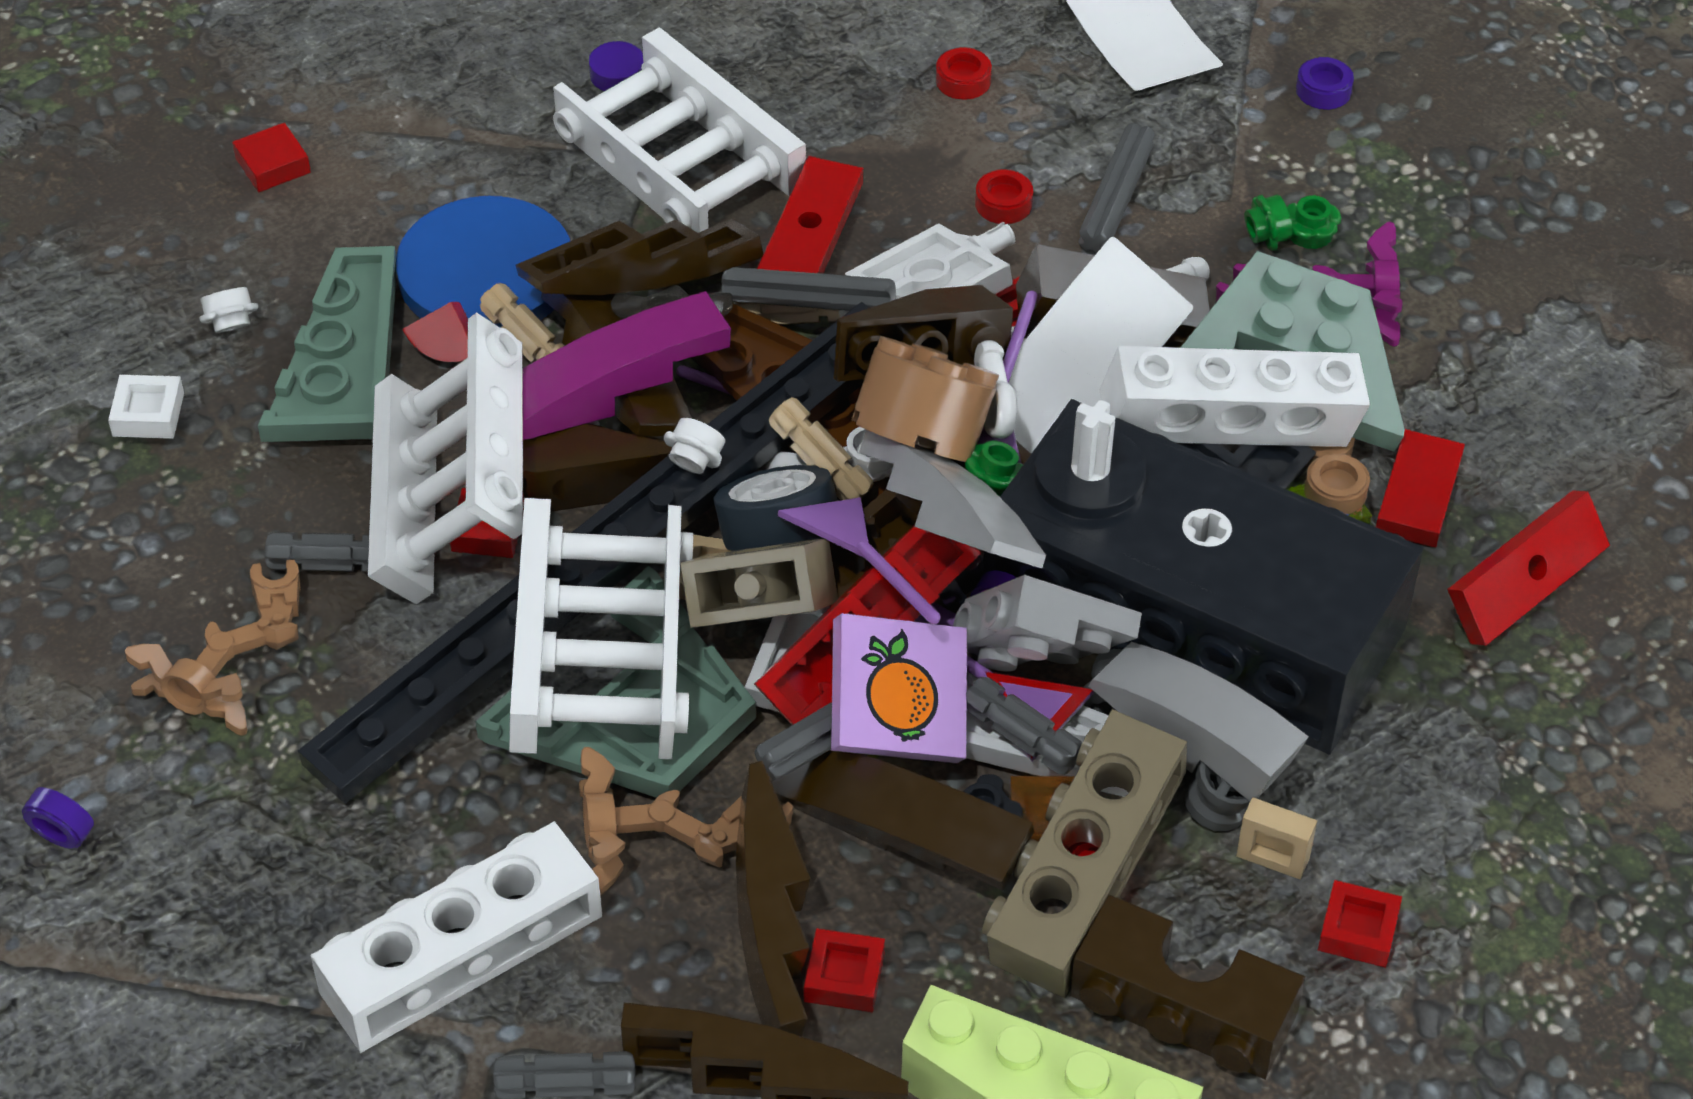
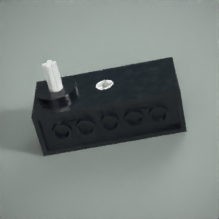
(1218, 564)

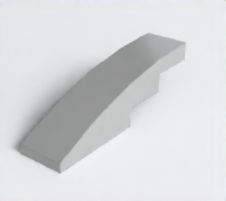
(954, 501)

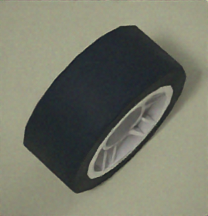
(751, 504)

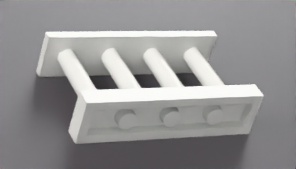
(696, 95)
(405, 453)
(540, 650)

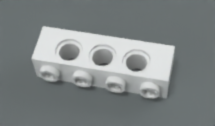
(1238, 395)
(442, 966)

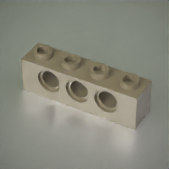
(1119, 755)

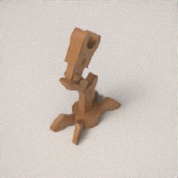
(192, 683)
(605, 820)

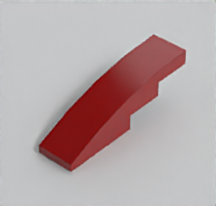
(803, 675)

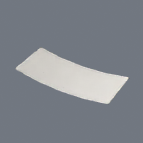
(1144, 40)
(1070, 350)

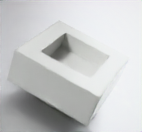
(146, 406)

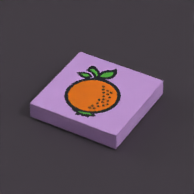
(899, 688)

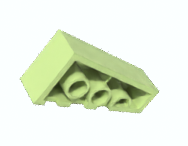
(984, 1053)

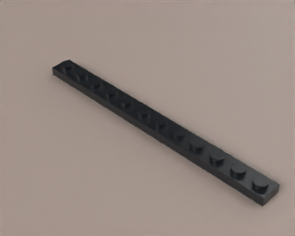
(482, 644)

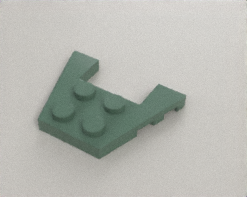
(1299, 309)
(716, 716)

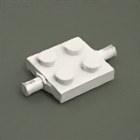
(943, 260)

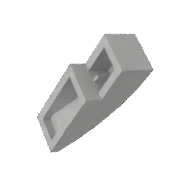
(1220, 721)

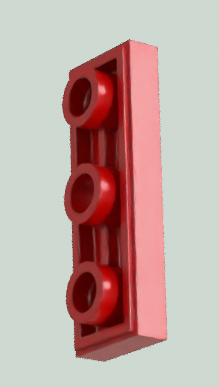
(813, 217)
(1528, 567)

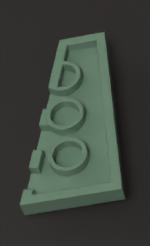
(338, 353)

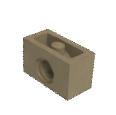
(759, 582)

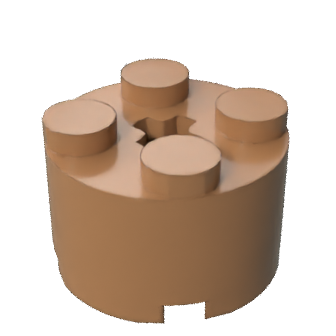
(924, 399)

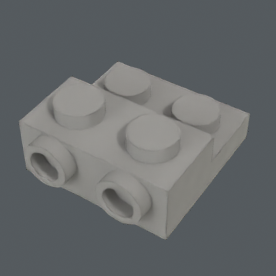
(1041, 622)

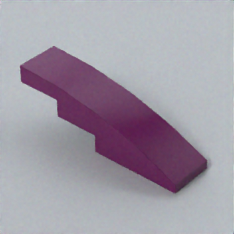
(624, 357)

